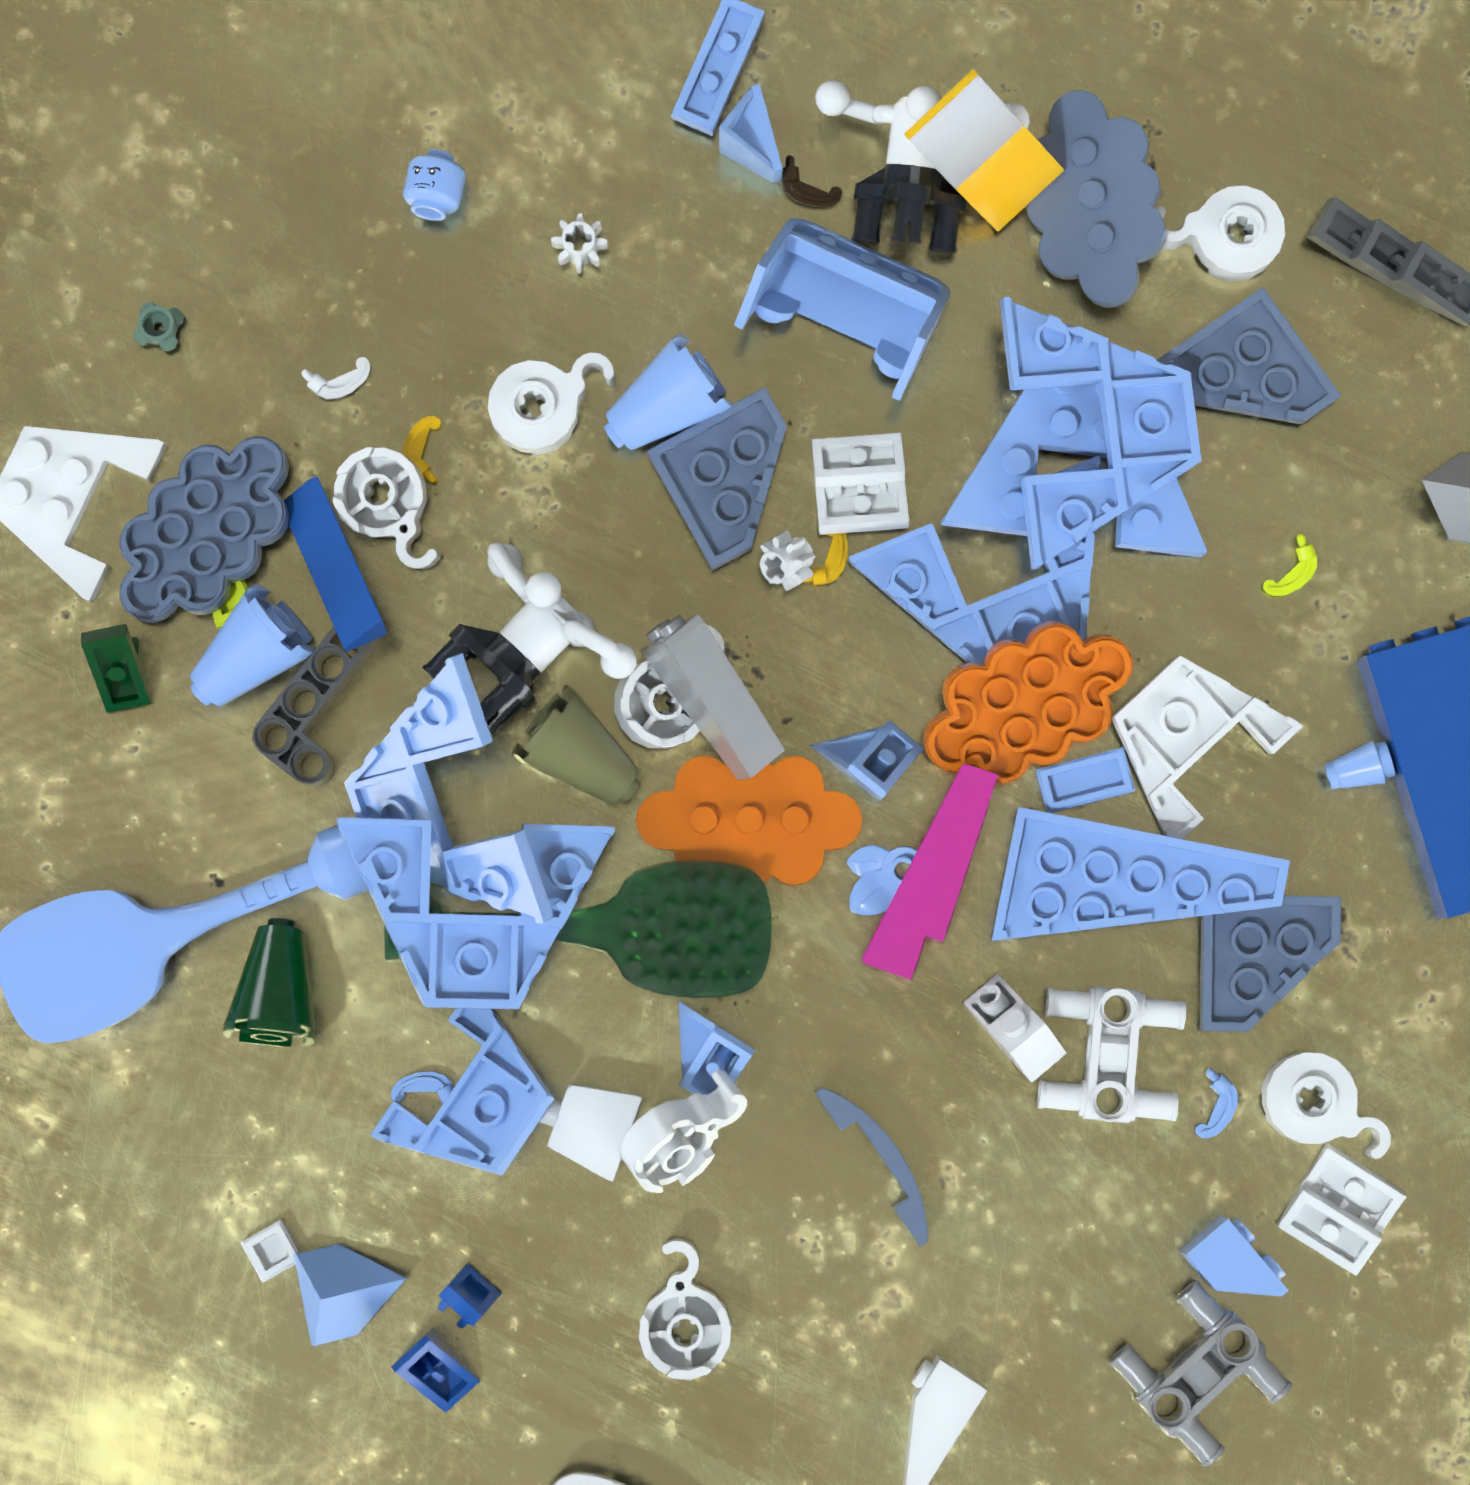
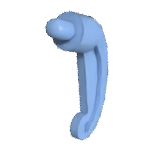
(422, 1082)
(1224, 1106)

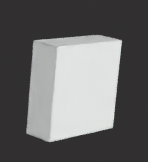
(271, 1250)

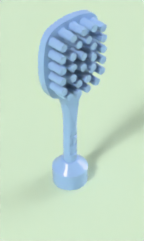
(105, 956)

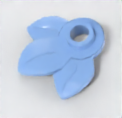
(877, 877)

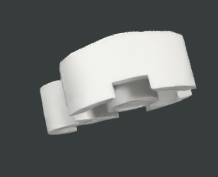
(1216, 249)
(558, 390)
(399, 514)
(637, 712)
(1336, 1108)
(678, 1135)
(684, 1301)

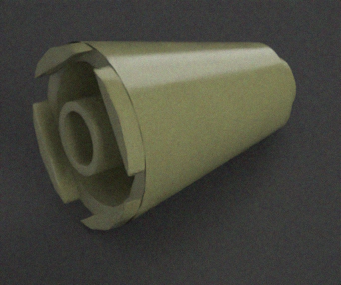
(578, 750)

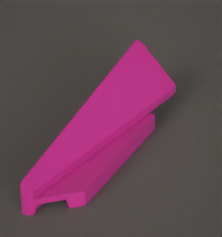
(934, 878)

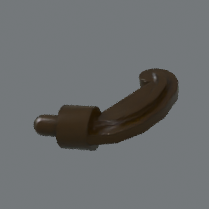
(804, 192)

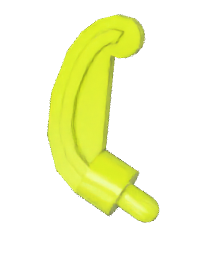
(1299, 574)

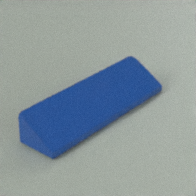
(333, 566)

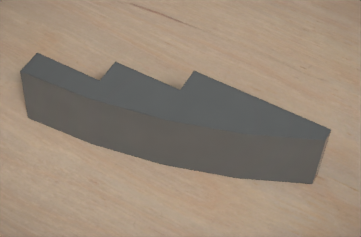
(1394, 260)

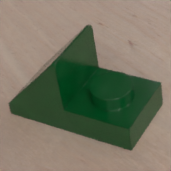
(117, 667)

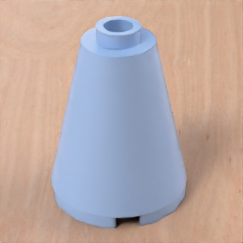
(666, 397)
(250, 649)

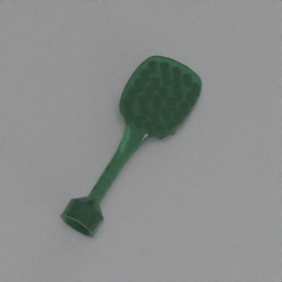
(674, 928)

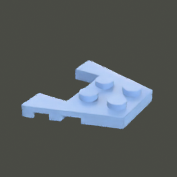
(486, 1111)

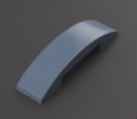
(911, 1206)

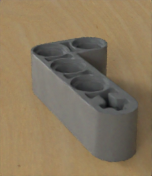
(301, 725)

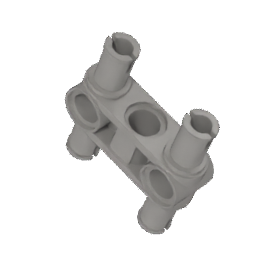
(1200, 1373)

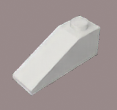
(938, 1414)

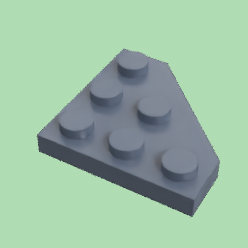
(1254, 365)
(723, 474)
(1260, 956)

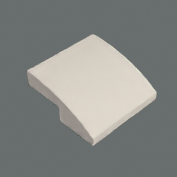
(860, 483)
(1341, 1209)

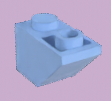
(1230, 1263)

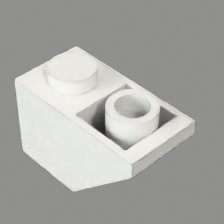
(1015, 1028)

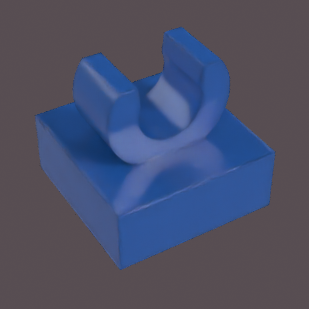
(468, 1296)

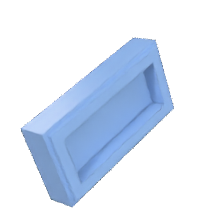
(1084, 780)

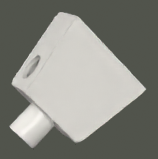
(592, 1126)

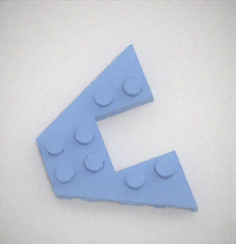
(1144, 417)
(1072, 423)
(921, 581)
(397, 786)
(459, 956)

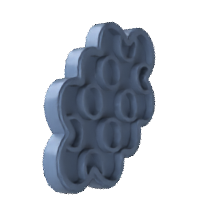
(1101, 208)
(204, 529)

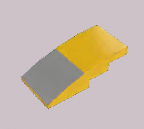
(984, 151)

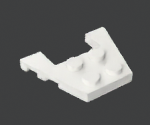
(51, 485)
(1177, 723)

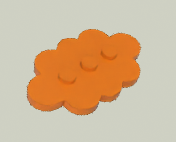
(1028, 701)
(766, 822)

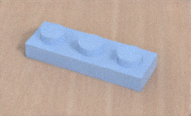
(718, 65)

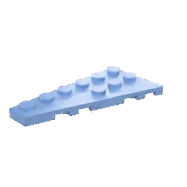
(1098, 875)

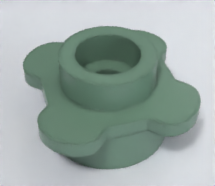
(151, 315)

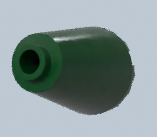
(274, 990)

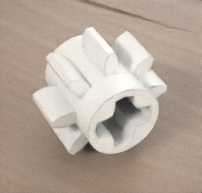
(569, 237)
(786, 560)

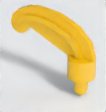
(416, 442)
(834, 562)

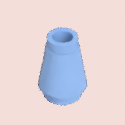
(1361, 767)

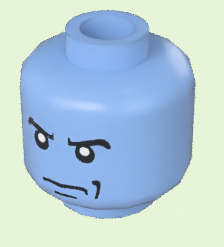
(434, 185)

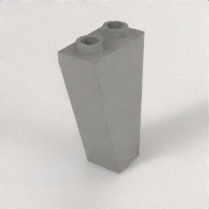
(712, 694)

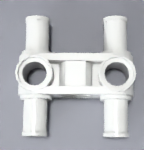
(1111, 1054)

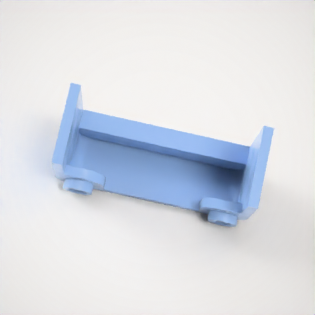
(849, 291)

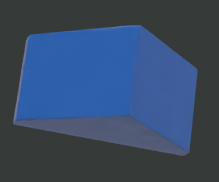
(436, 1371)

